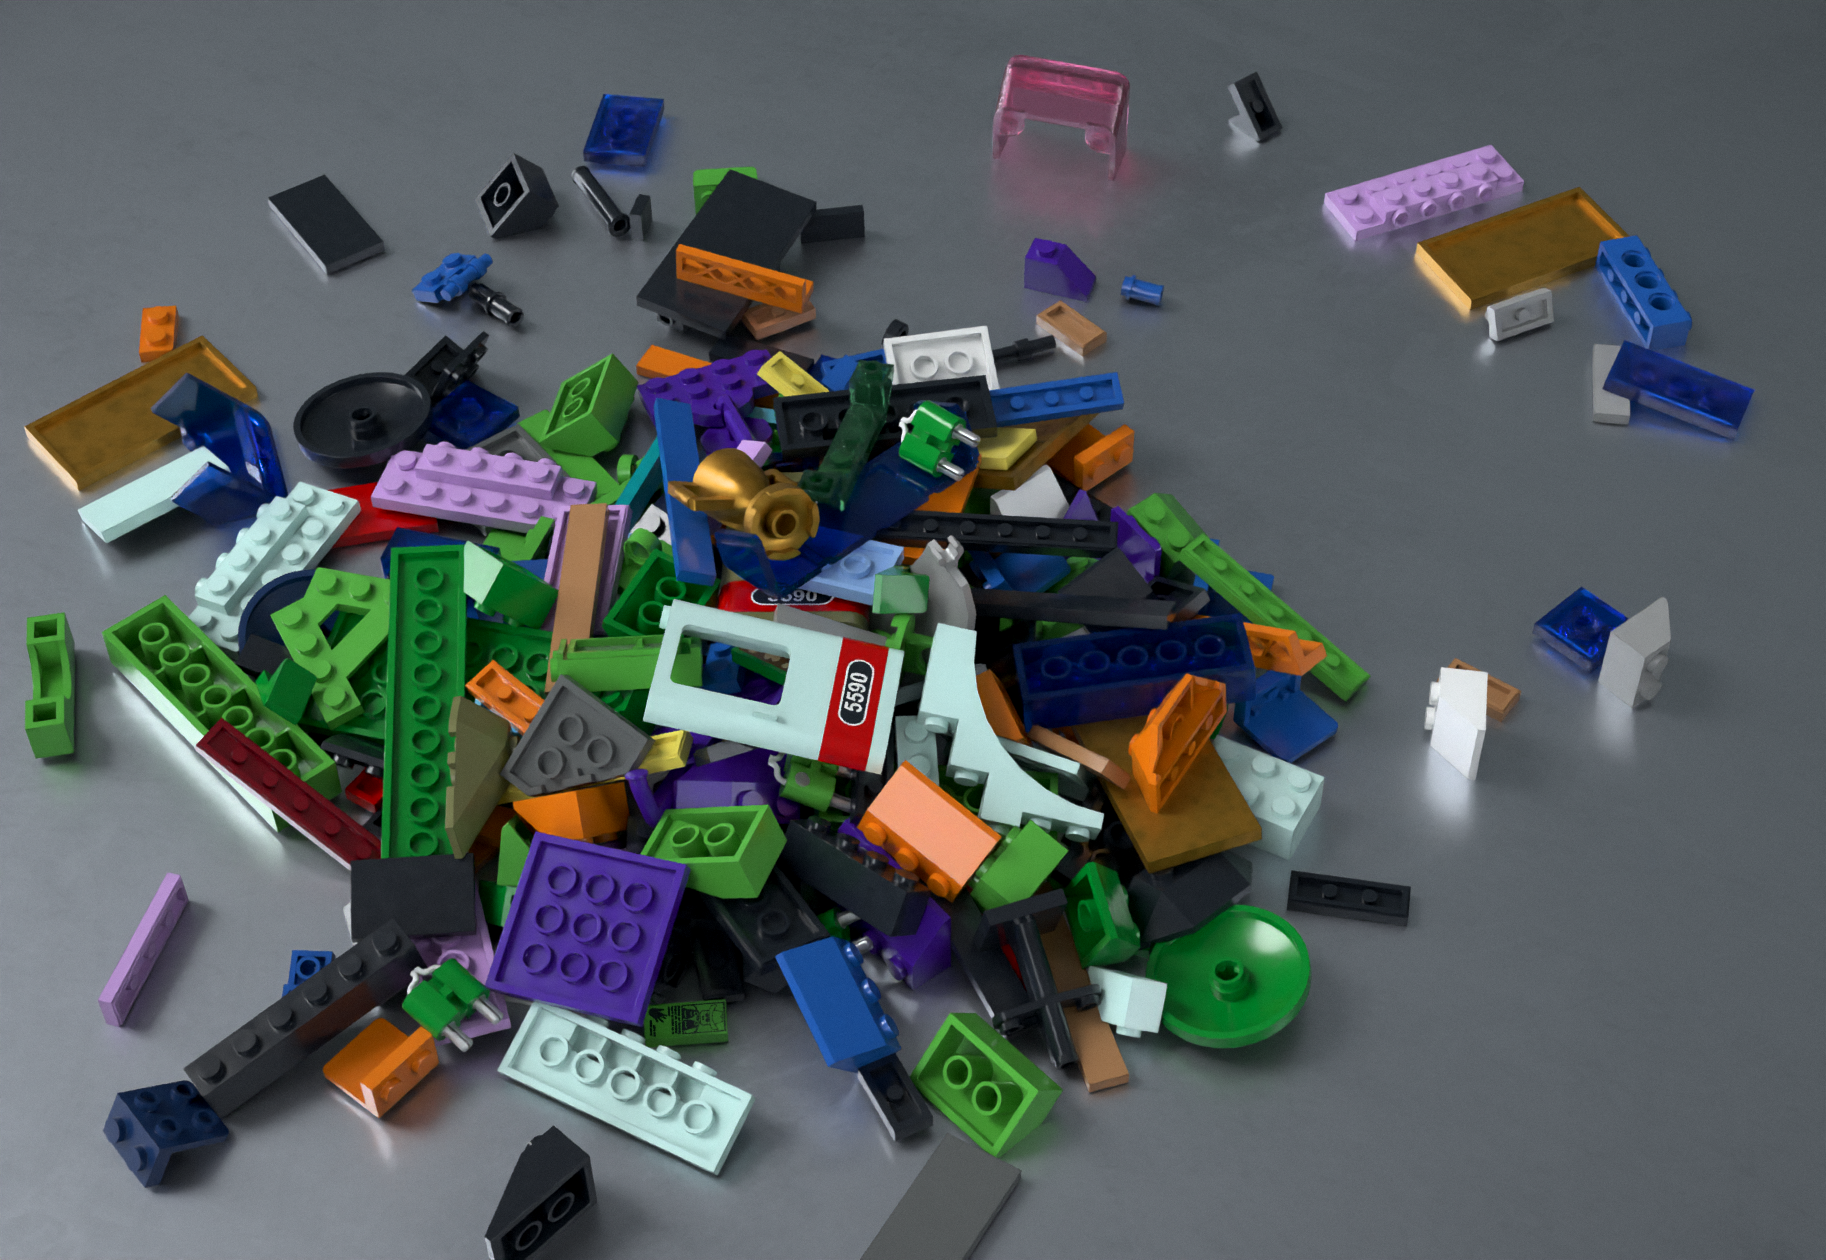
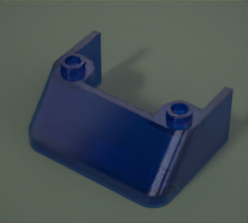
(235, 436)

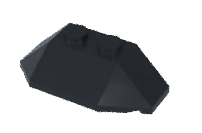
(1187, 895)

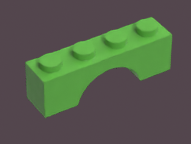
(52, 661)

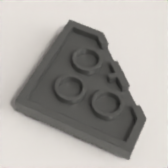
(574, 743)

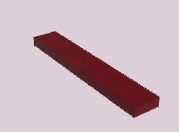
(287, 795)

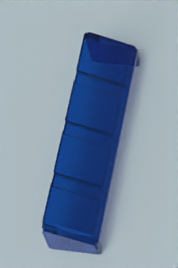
(882, 496)

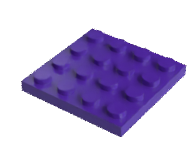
(588, 928)

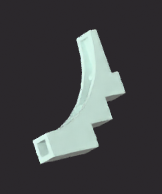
(976, 756)

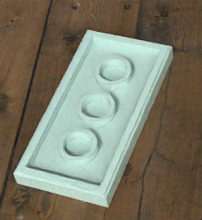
(145, 497)

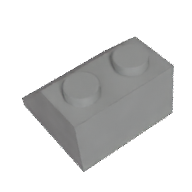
(1638, 654)

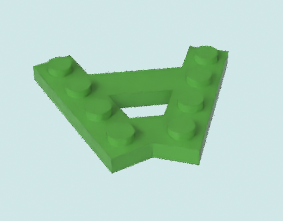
(303, 637)

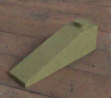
(480, 754)

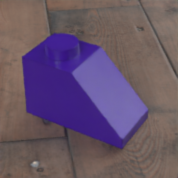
(1057, 271)

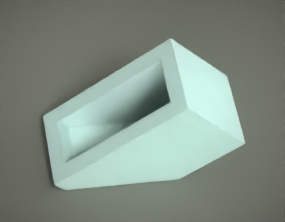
(1129, 1000)

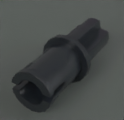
(496, 304)

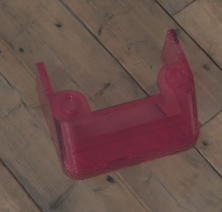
(1066, 97)

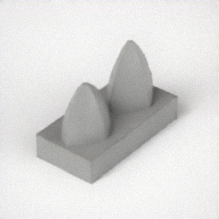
(1520, 314)

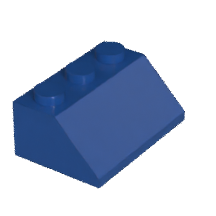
(839, 1003)

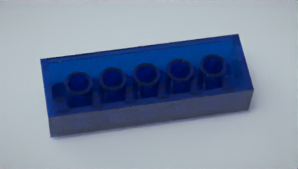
(1129, 670)

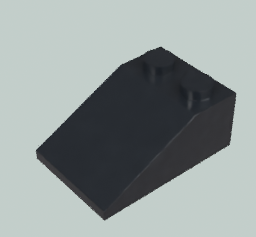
(542, 1199)

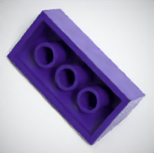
(907, 957)

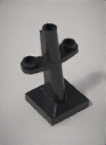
(1020, 927)

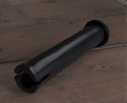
(617, 222)

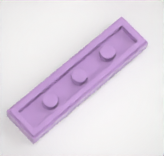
(143, 950)

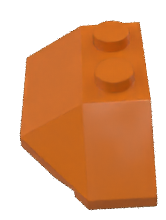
(1175, 736)

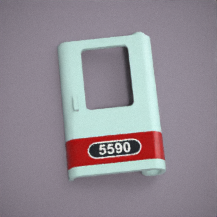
(832, 701)

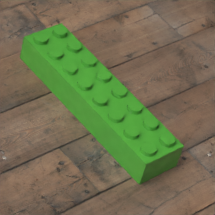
(199, 684)

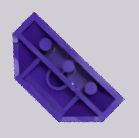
(738, 782)

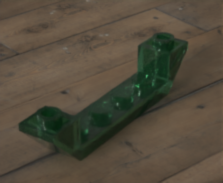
(855, 438)

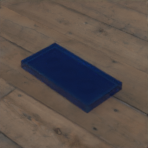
(1678, 389)

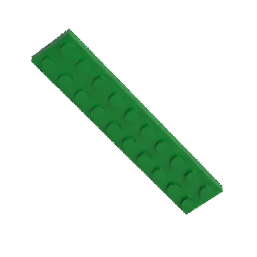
(422, 678)

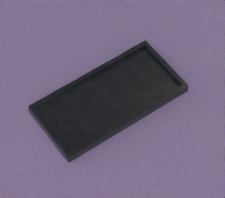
(738, 221)

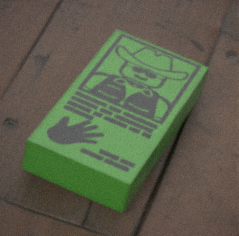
(686, 1023)

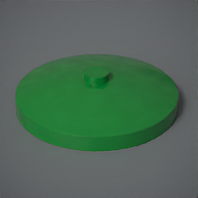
(1233, 978)

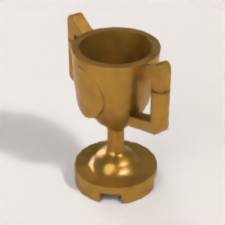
(743, 497)

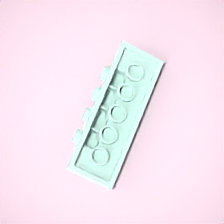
(284, 539)
(628, 1084)

